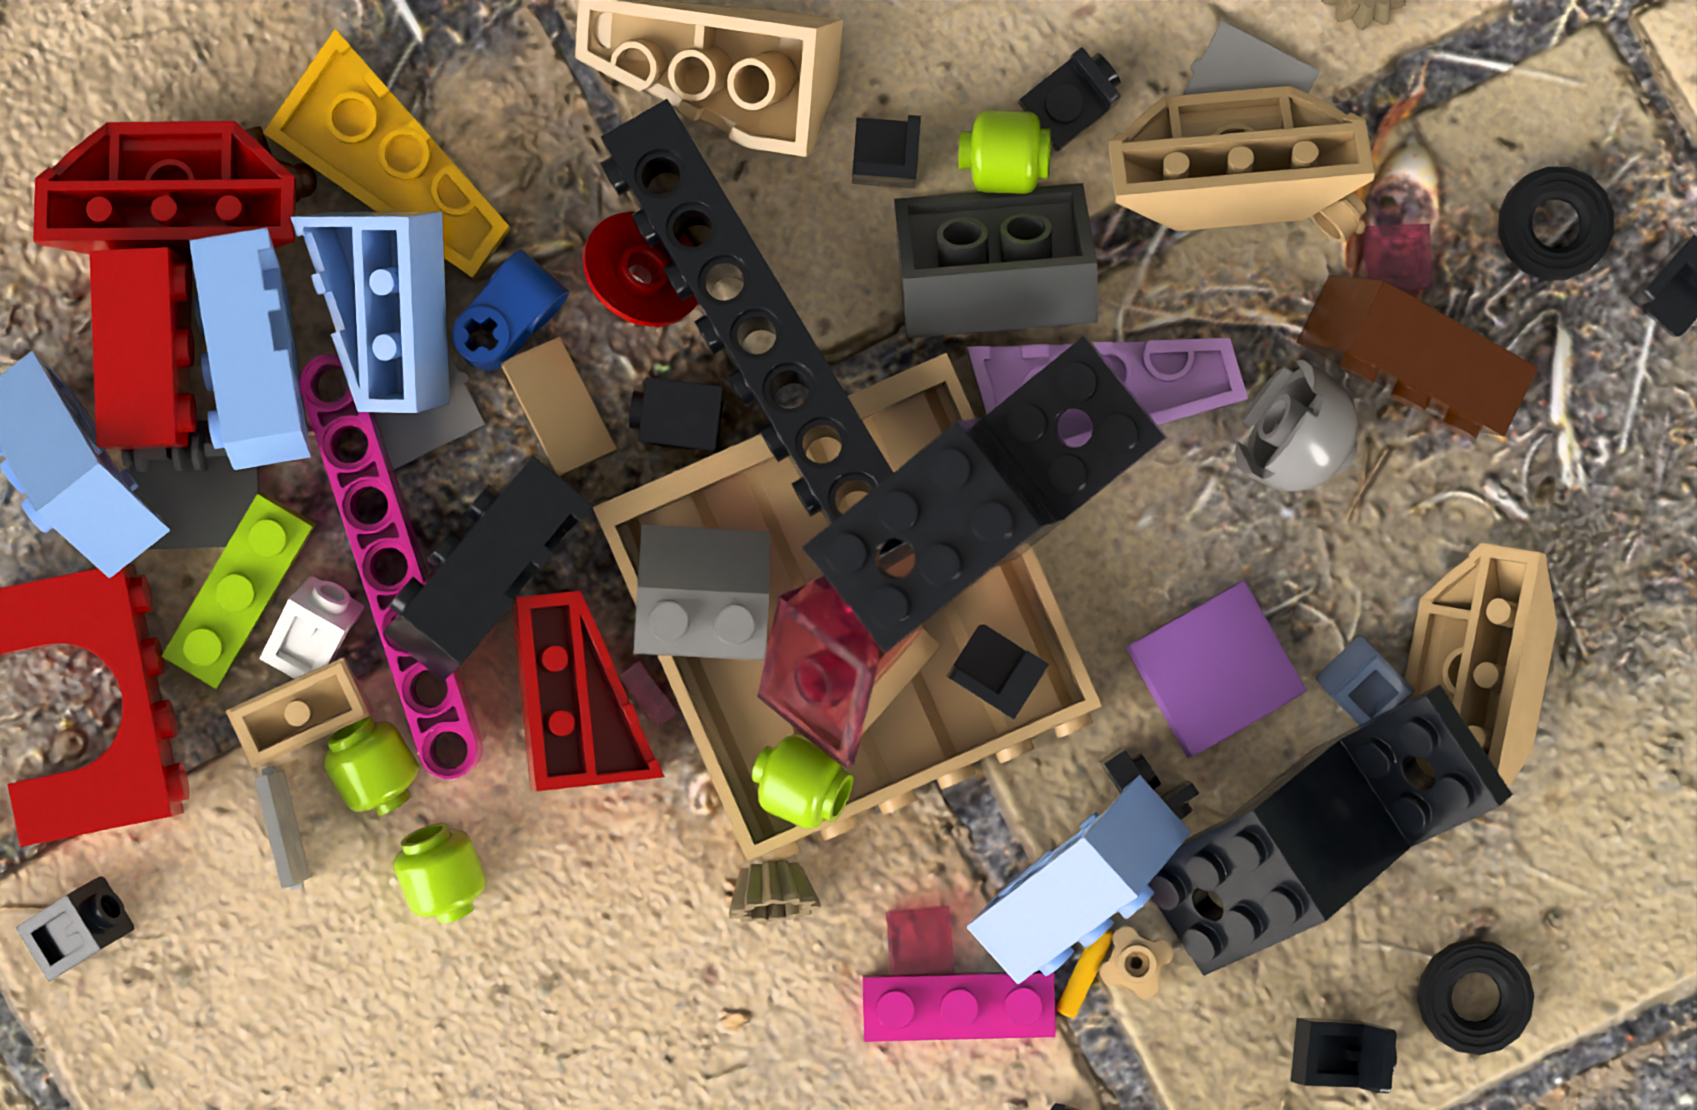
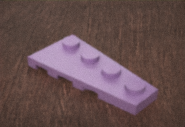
(1164, 375)

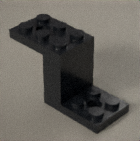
(983, 494)
(1325, 831)

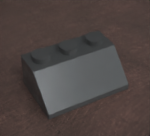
(996, 261)

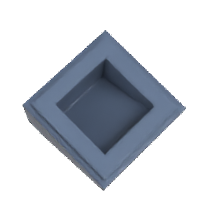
(1363, 682)

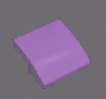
(1216, 669)

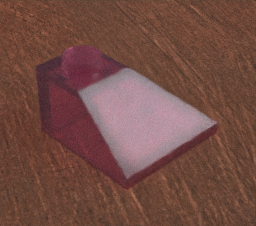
(820, 669)

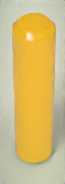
(1083, 975)

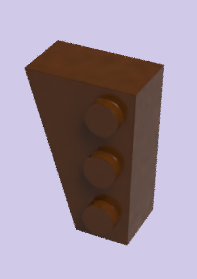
(1417, 354)

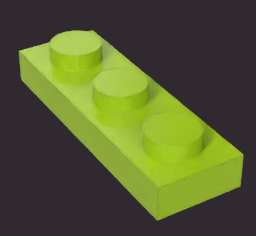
(238, 590)

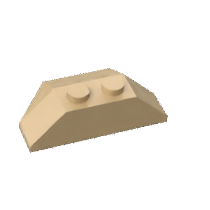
(1239, 158)
(1489, 646)

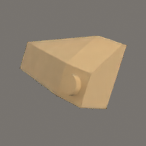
(736, 68)

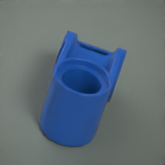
(516, 302)

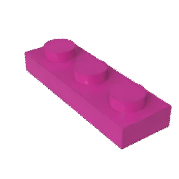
(957, 1006)

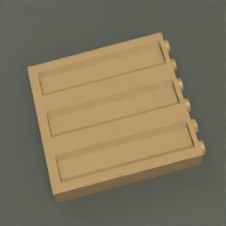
(933, 723)

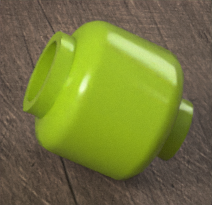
(1006, 151)
(370, 766)
(801, 782)
(439, 872)

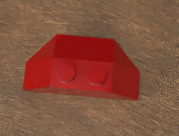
(162, 188)

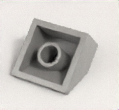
(702, 592)

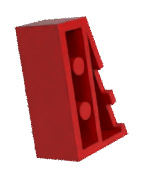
(142, 348)
(572, 700)

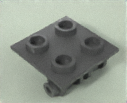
(193, 490)

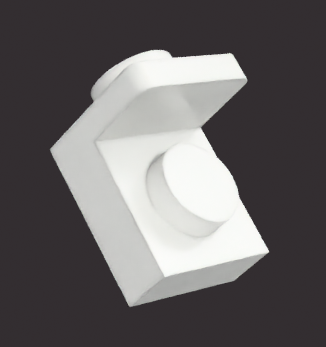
(311, 627)

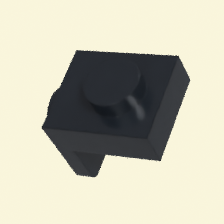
(1344, 1054)

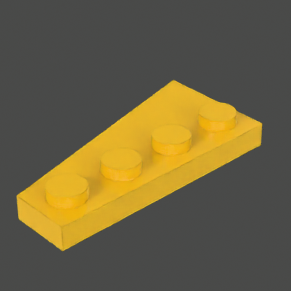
(375, 150)

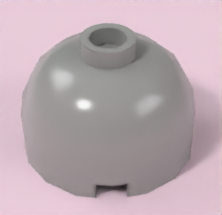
(1300, 430)

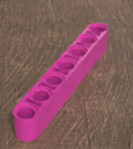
(368, 544)

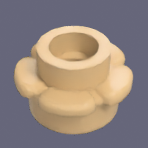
(1341, 218)

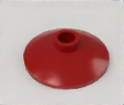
(615, 254)

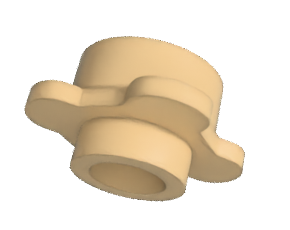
(1129, 945)

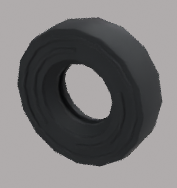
(1583, 195)
(1514, 1002)

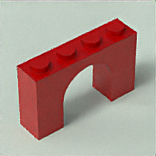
(137, 773)

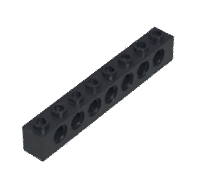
(660, 144)

